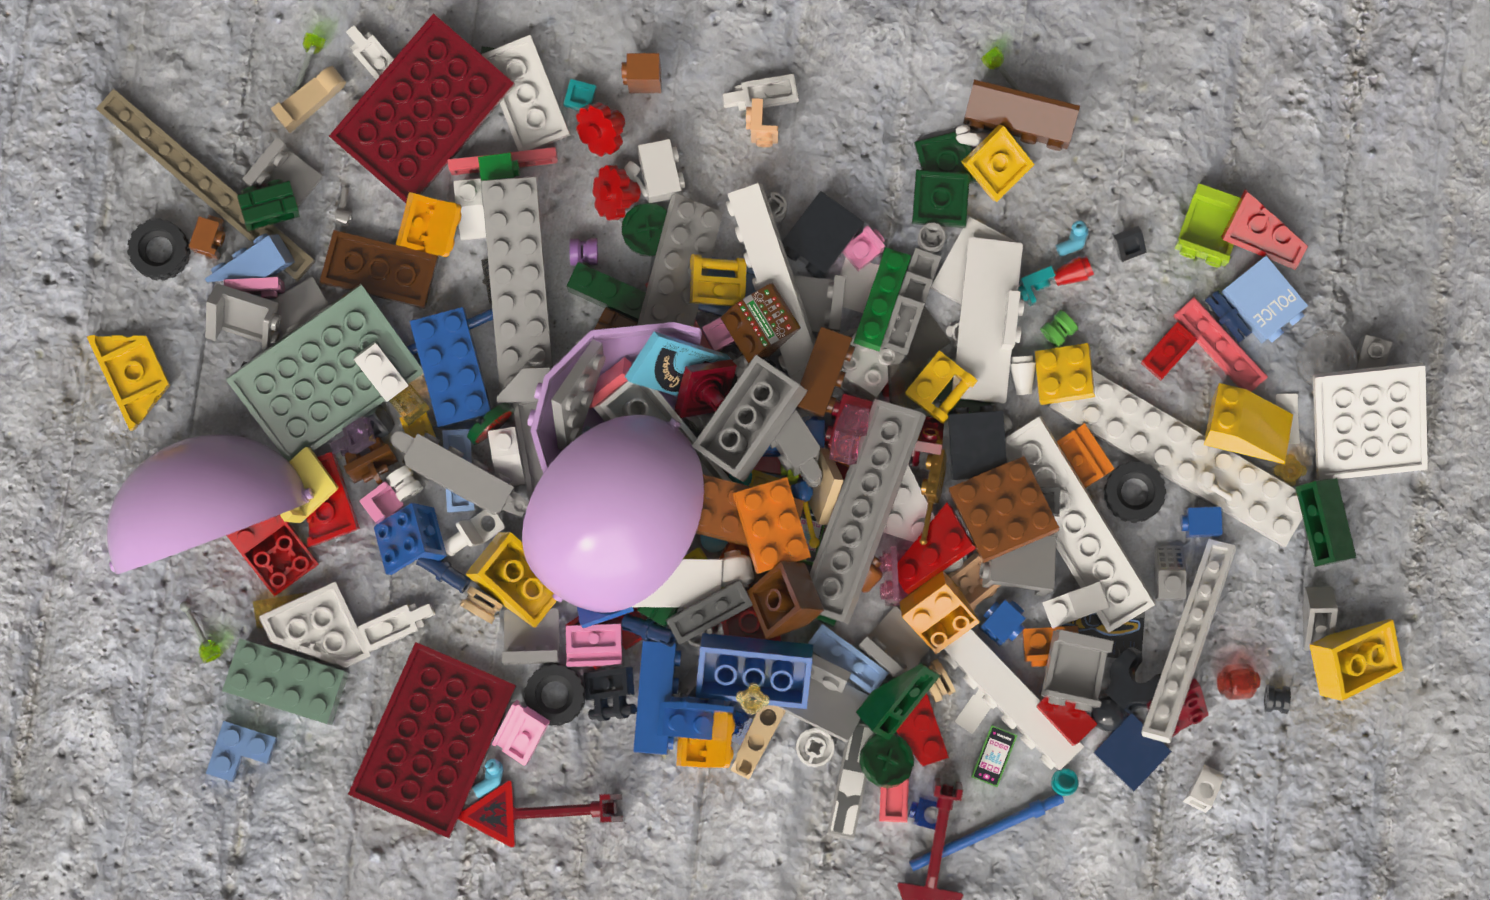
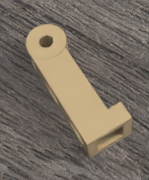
(309, 98)
(757, 740)

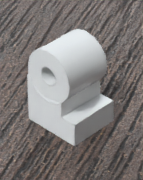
(1204, 788)

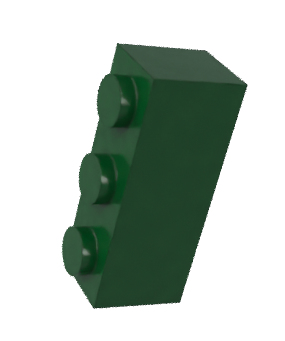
(606, 291)
(1325, 522)

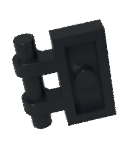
(609, 684)

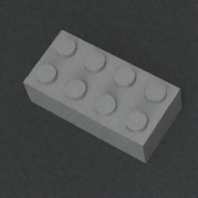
(749, 418)

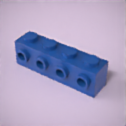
(655, 686)

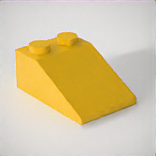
(1248, 424)
(509, 580)
(1356, 659)

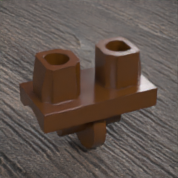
(370, 465)

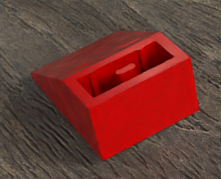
(274, 553)

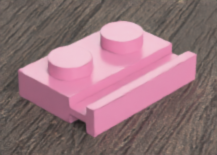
(267, 287)
(594, 645)
(521, 732)

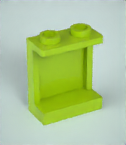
(1205, 224)

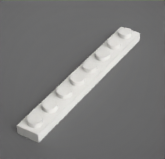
(1188, 641)

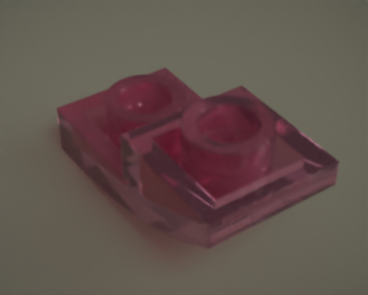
(850, 426)

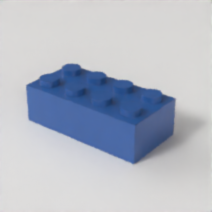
(451, 367)
(735, 662)

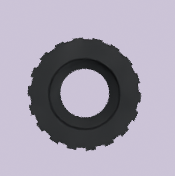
(150, 230)
(1139, 471)
(569, 679)

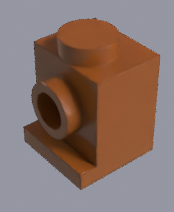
(208, 236)

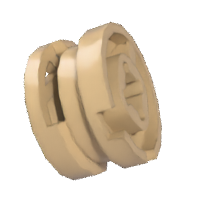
(479, 607)
(940, 687)

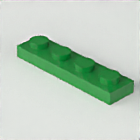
(882, 299)

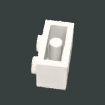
(660, 170)

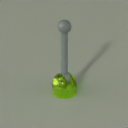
(312, 45)
(994, 60)
(209, 649)

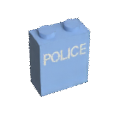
(1265, 300)

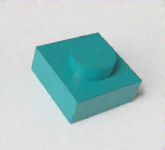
(579, 94)

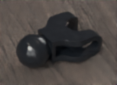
(1124, 691)

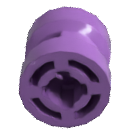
(590, 251)

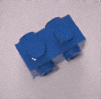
(1003, 622)

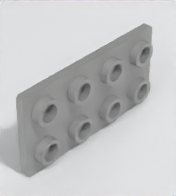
(830, 700)

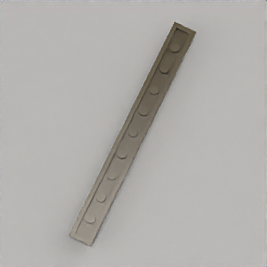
(192, 173)

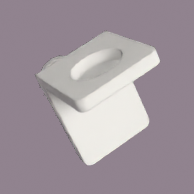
(472, 533)

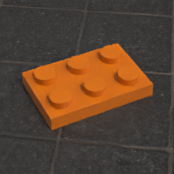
(771, 524)

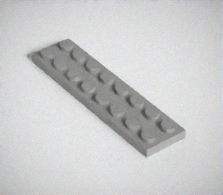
(516, 274)
(864, 507)

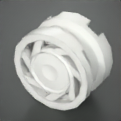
(815, 747)

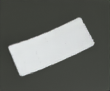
(1290, 403)
(973, 713)

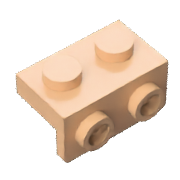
(760, 134)
(970, 583)

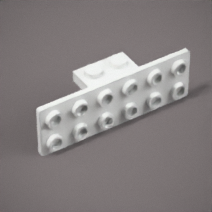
(989, 317)

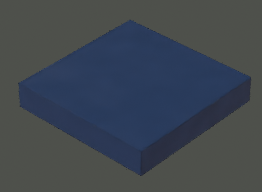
(1130, 753)

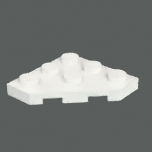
(908, 510)
(317, 627)

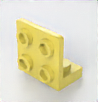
(314, 477)

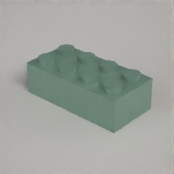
(285, 682)

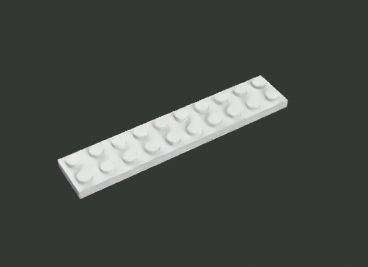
(1181, 455)

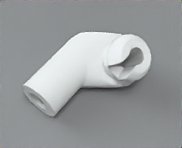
(965, 137)

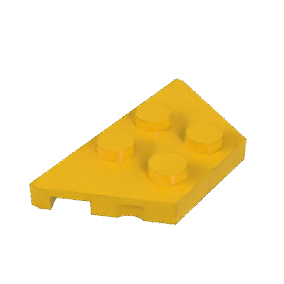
(131, 374)

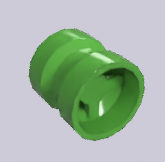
(1059, 328)

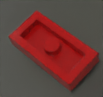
(1169, 351)

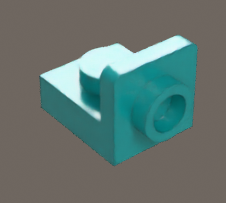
(1037, 280)

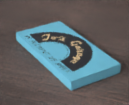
(664, 361)

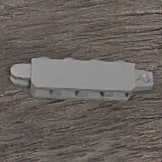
(794, 442)
(458, 475)

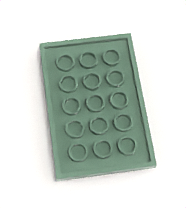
(309, 381)

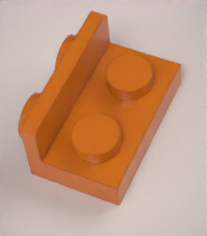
(1038, 642)

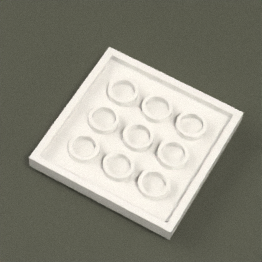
(1370, 421)

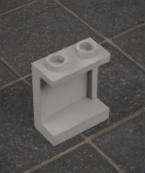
(242, 315)
(1024, 568)
(1075, 669)

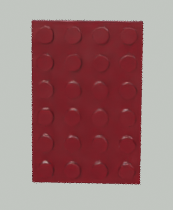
(422, 109)
(432, 740)

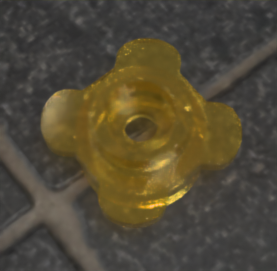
(1298, 470)
(752, 707)

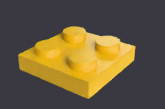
(998, 163)
(1064, 374)

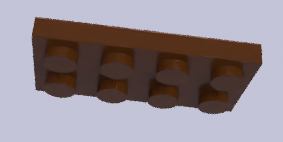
(380, 267)

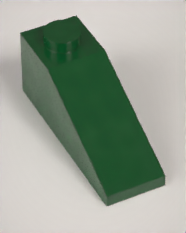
(894, 701)

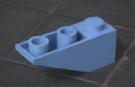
(262, 260)

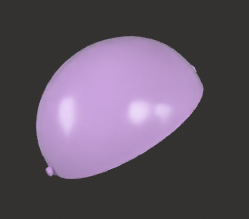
(198, 495)
(615, 513)

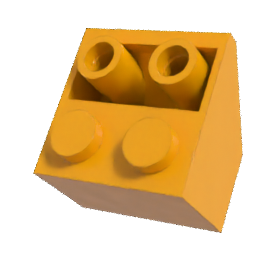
(938, 612)

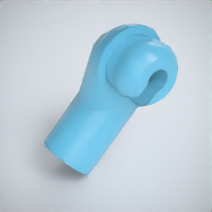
(1076, 239)
(492, 779)

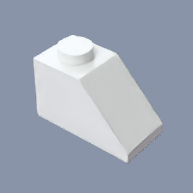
(469, 195)
(507, 454)
(1076, 604)

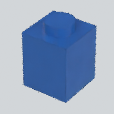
(1202, 522)

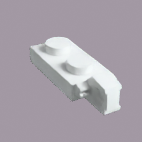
(369, 52)
(772, 90)
(394, 625)

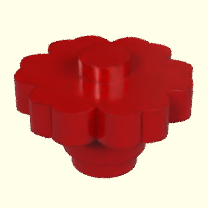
(600, 128)
(614, 192)

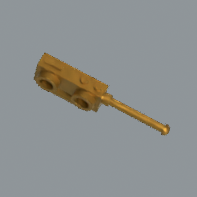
(933, 487)

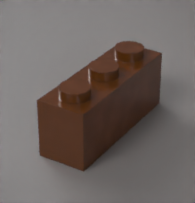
(825, 372)

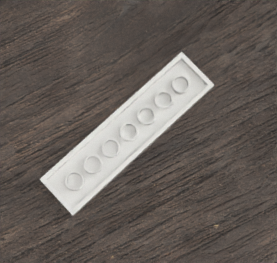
(1083, 533)

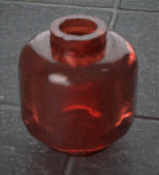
(1238, 681)

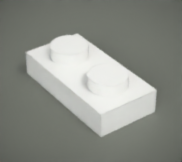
(380, 371)

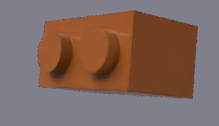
(642, 72)

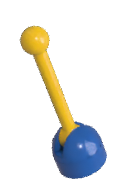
(805, 492)

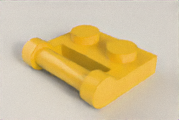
(715, 289)
(934, 380)

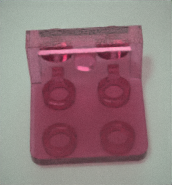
(891, 589)

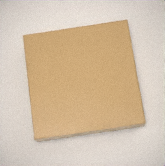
(827, 492)

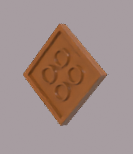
(1003, 509)

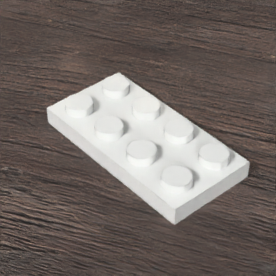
(531, 104)

